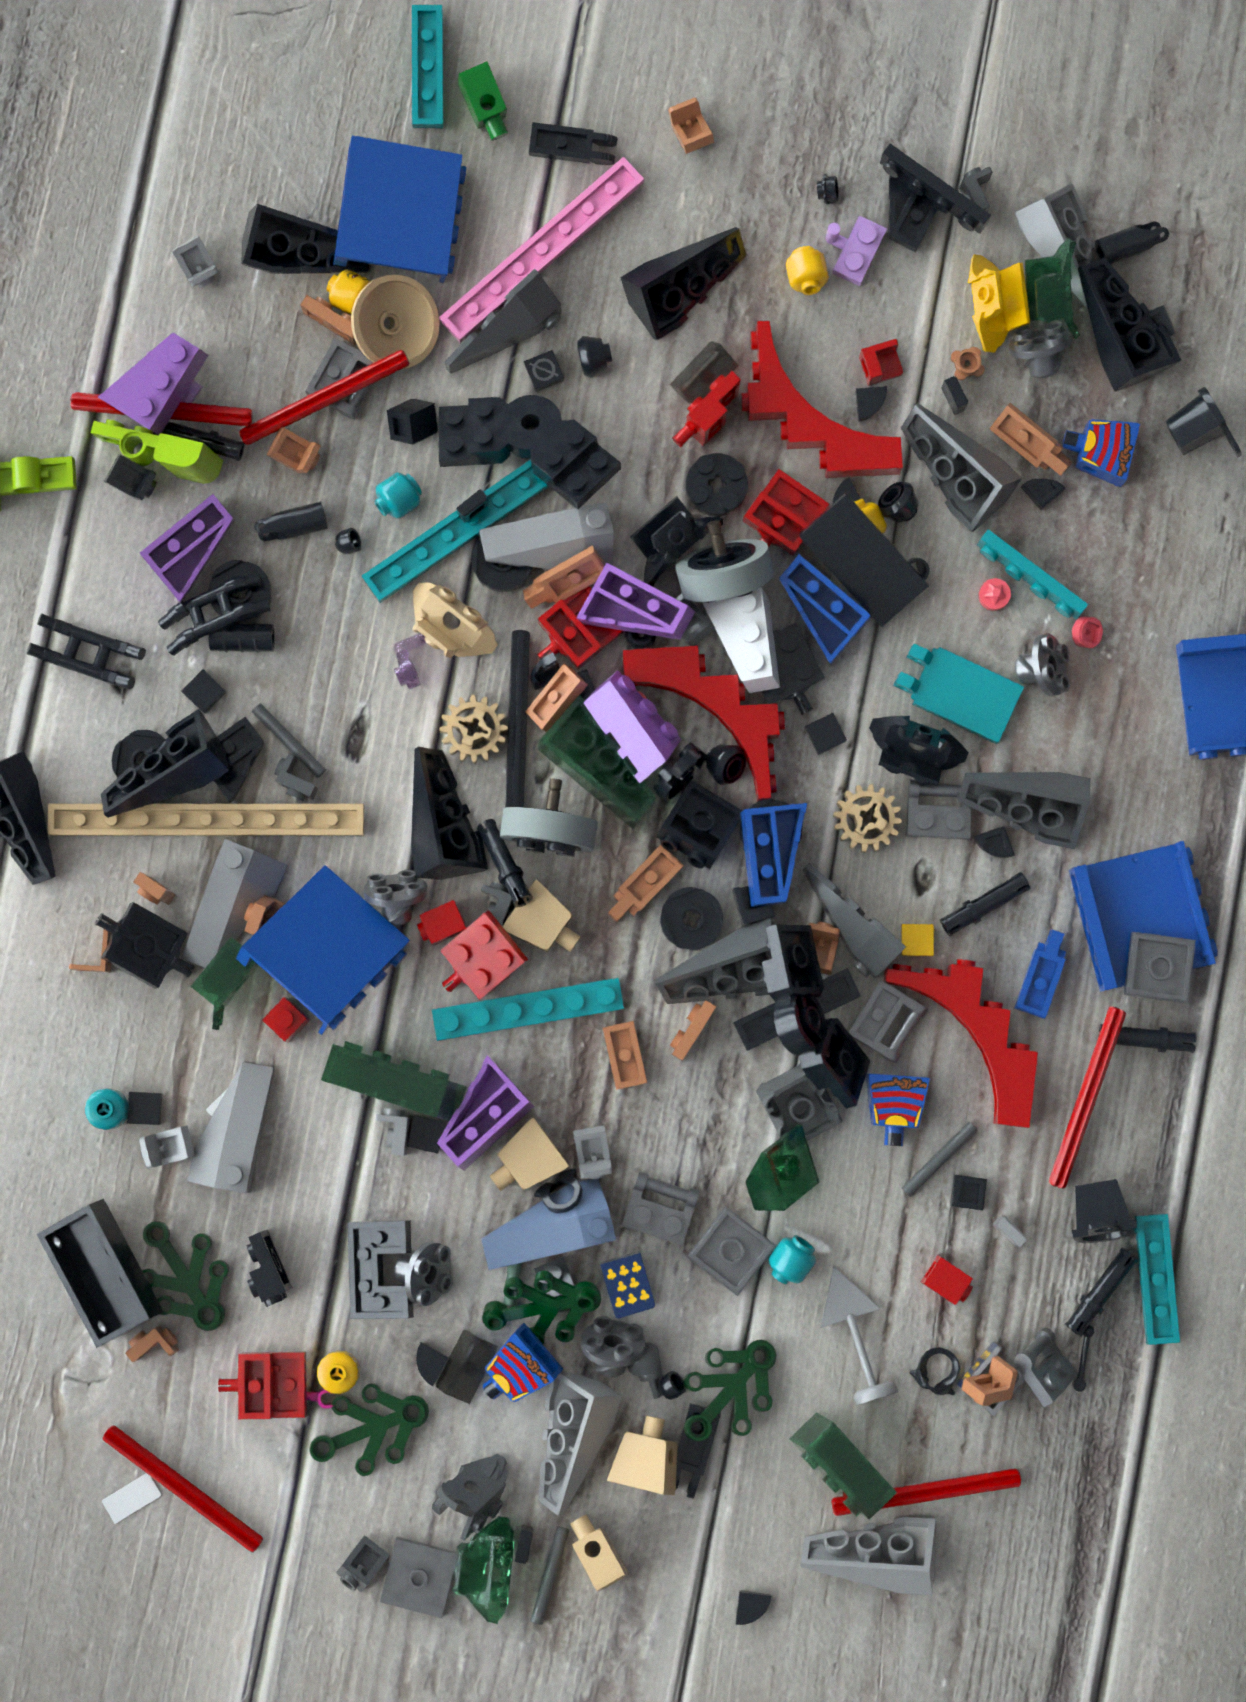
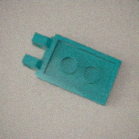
(961, 692)

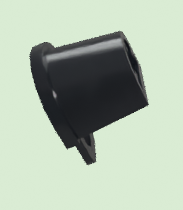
(1199, 424)
(1101, 1213)

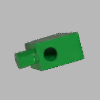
(480, 88)

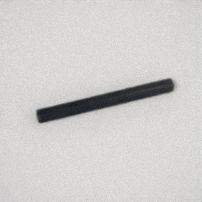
(517, 718)

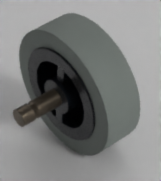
(724, 568)
(548, 827)

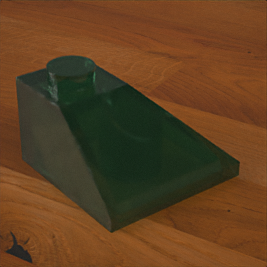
(782, 1173)

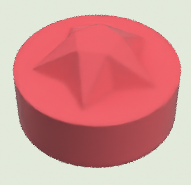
(994, 594)
(1087, 632)

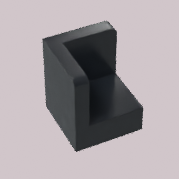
(412, 421)
(748, 914)

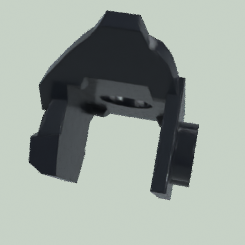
(668, 537)
(925, 766)

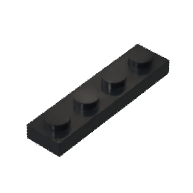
(943, 195)
(760, 1025)

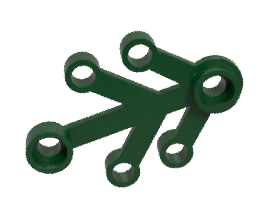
(188, 1280)
(544, 1305)
(734, 1386)
(375, 1426)

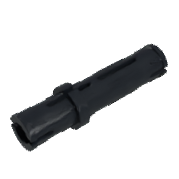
(218, 444)
(509, 873)
(973, 911)
(1158, 1039)
(1101, 1292)

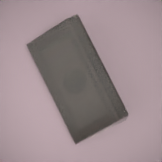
(703, 371)
(466, 1366)

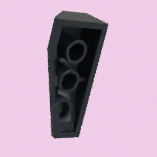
(290, 244)
(672, 284)
(1125, 335)
(179, 765)
(23, 818)
(441, 832)

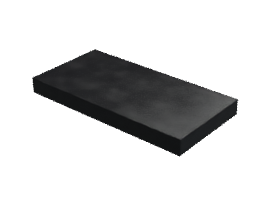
(863, 559)

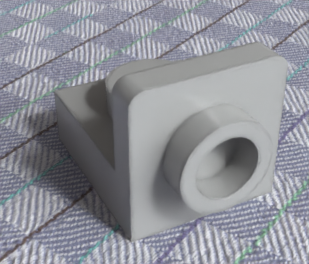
(398, 1137)

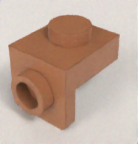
(690, 125)
(294, 451)
(260, 912)
(826, 943)
(144, 1342)
(993, 1386)

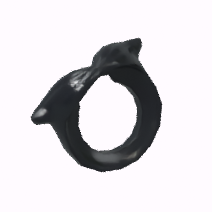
(565, 1177)
(947, 1383)

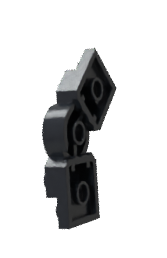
(559, 449)
(823, 1045)

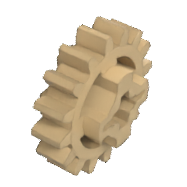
(479, 716)
(854, 811)

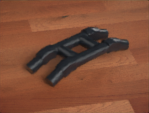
(229, 613)
(76, 635)

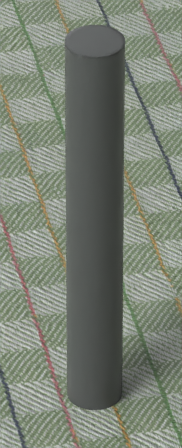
(288, 740)
(939, 1159)
(549, 1575)

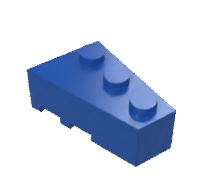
(824, 607)
(770, 850)

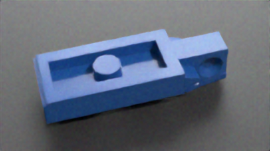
(1042, 976)

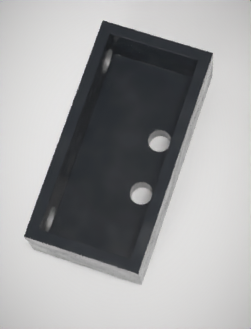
(100, 1272)

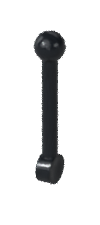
(1079, 1384)

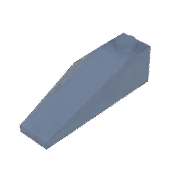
(545, 1233)

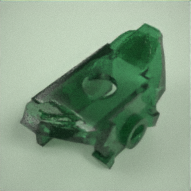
(1050, 287)
(223, 979)
(490, 1545)

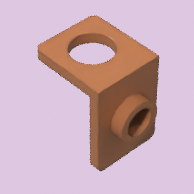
(104, 967)

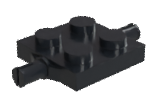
(795, 668)
(144, 945)

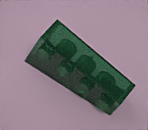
(592, 760)
(392, 1082)

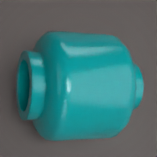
(397, 495)
(117, 1110)
(792, 1260)

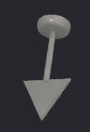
(845, 1303)

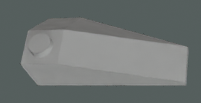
(550, 538)
(235, 882)
(232, 1138)
(578, 1425)
(884, 1556)

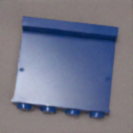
(399, 206)
(1214, 694)
(1143, 895)
(326, 947)

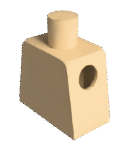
(542, 921)
(528, 1158)
(646, 1460)
(607, 1566)

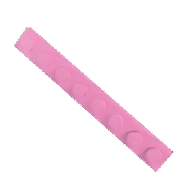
(542, 248)

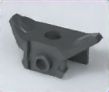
(490, 1477)

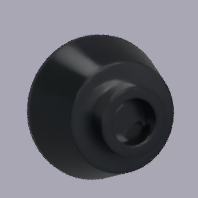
(593, 355)
(898, 502)
(726, 763)

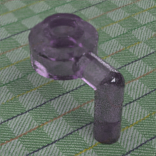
(406, 671)

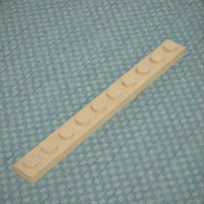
(209, 820)

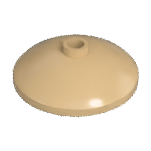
(411, 318)

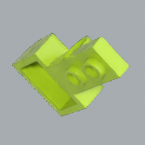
(179, 455)
(37, 475)

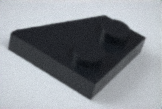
(908, 214)
(242, 749)

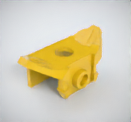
(998, 301)

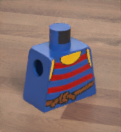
(1104, 449)
(896, 1103)
(520, 1367)

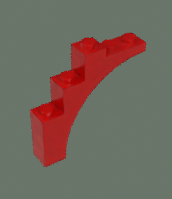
(774, 398)
(750, 725)
(959, 992)

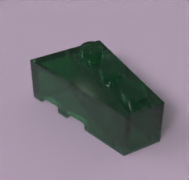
(843, 1466)

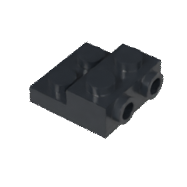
(699, 825)
(271, 1279)

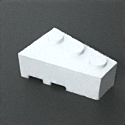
(748, 638)

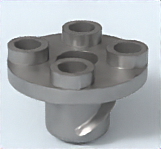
(1041, 348)
(1045, 665)
(395, 894)
(425, 1273)
(612, 1345)

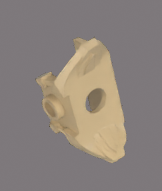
(470, 638)

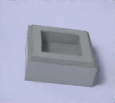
(1010, 1231)

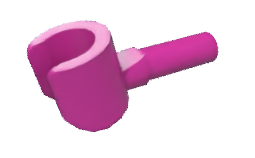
(315, 1396)

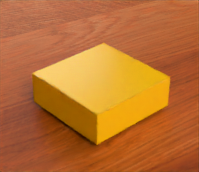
(917, 939)

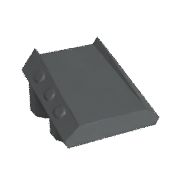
(795, 1100)

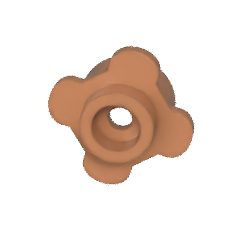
(971, 355)

